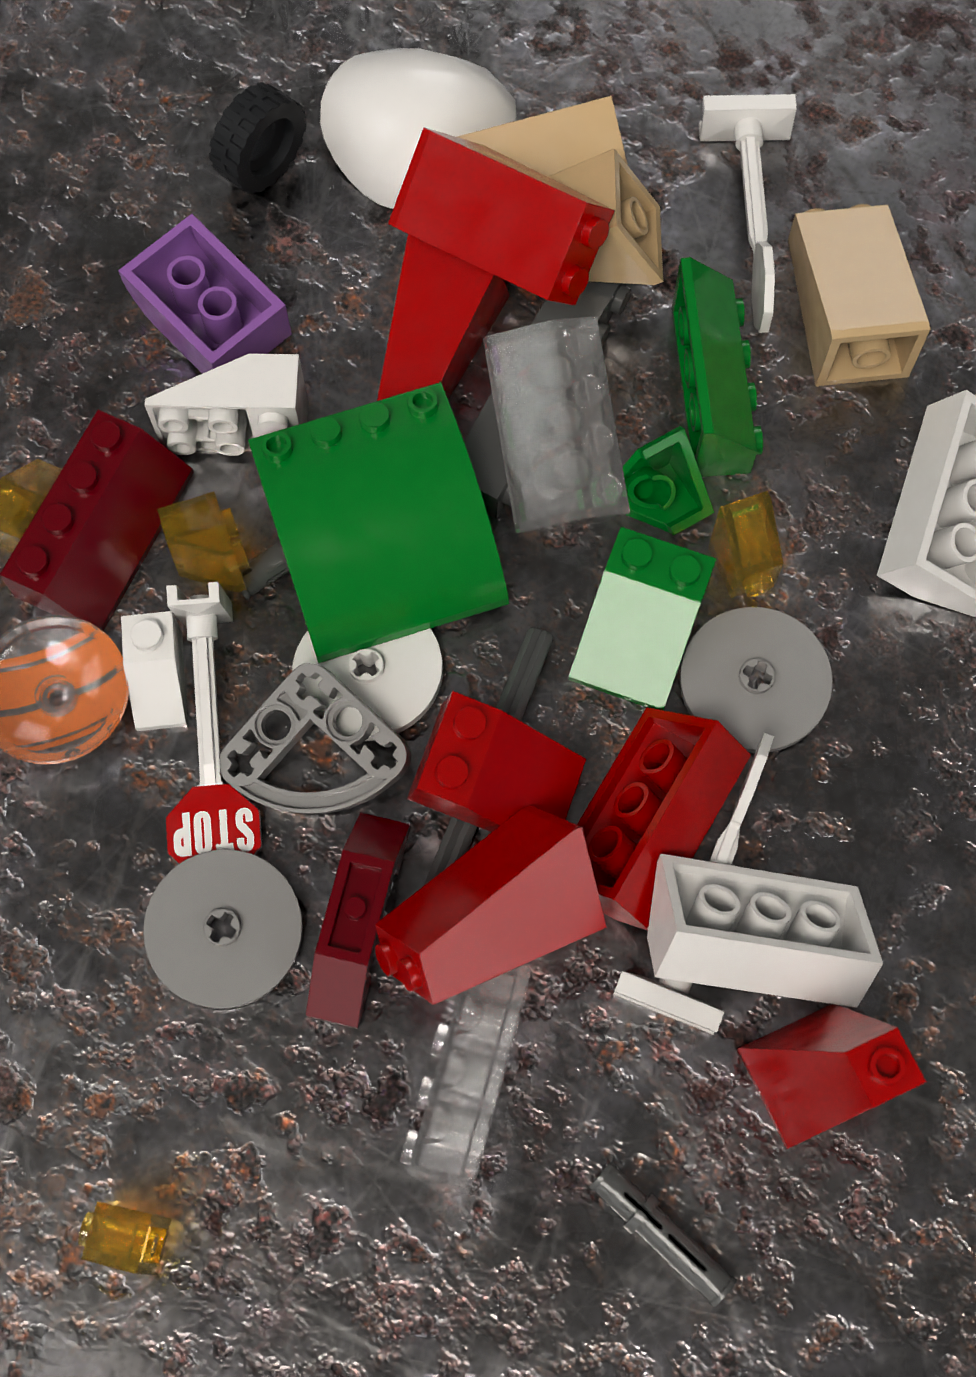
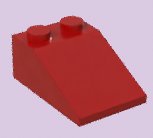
(491, 766)

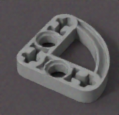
(303, 715)

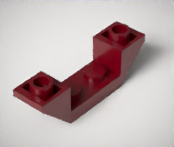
(348, 931)

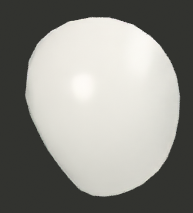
(384, 100)

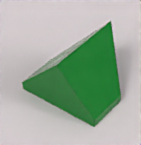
(666, 484)

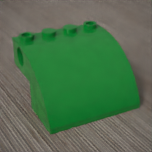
(380, 521)

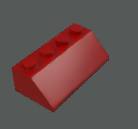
(656, 803)

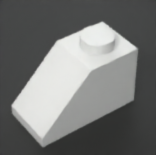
(154, 670)

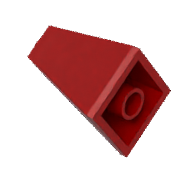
(437, 319)
(828, 1070)

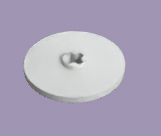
(398, 693)

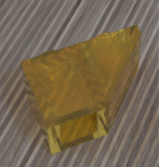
(202, 543)

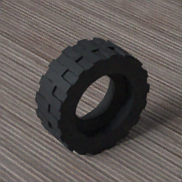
(257, 137)

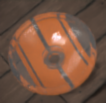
(51, 659)

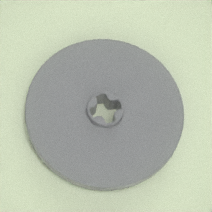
(763, 641)
(233, 969)

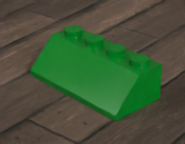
(714, 371)

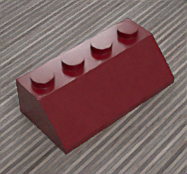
(96, 522)

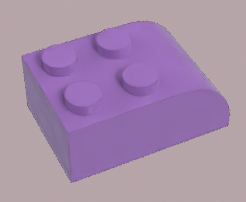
(204, 297)

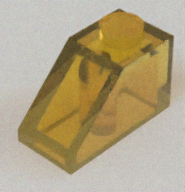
(21, 497)
(747, 546)
(124, 1238)

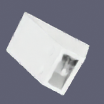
(230, 405)

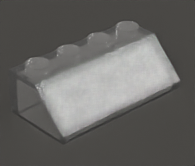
(556, 424)
(466, 1083)

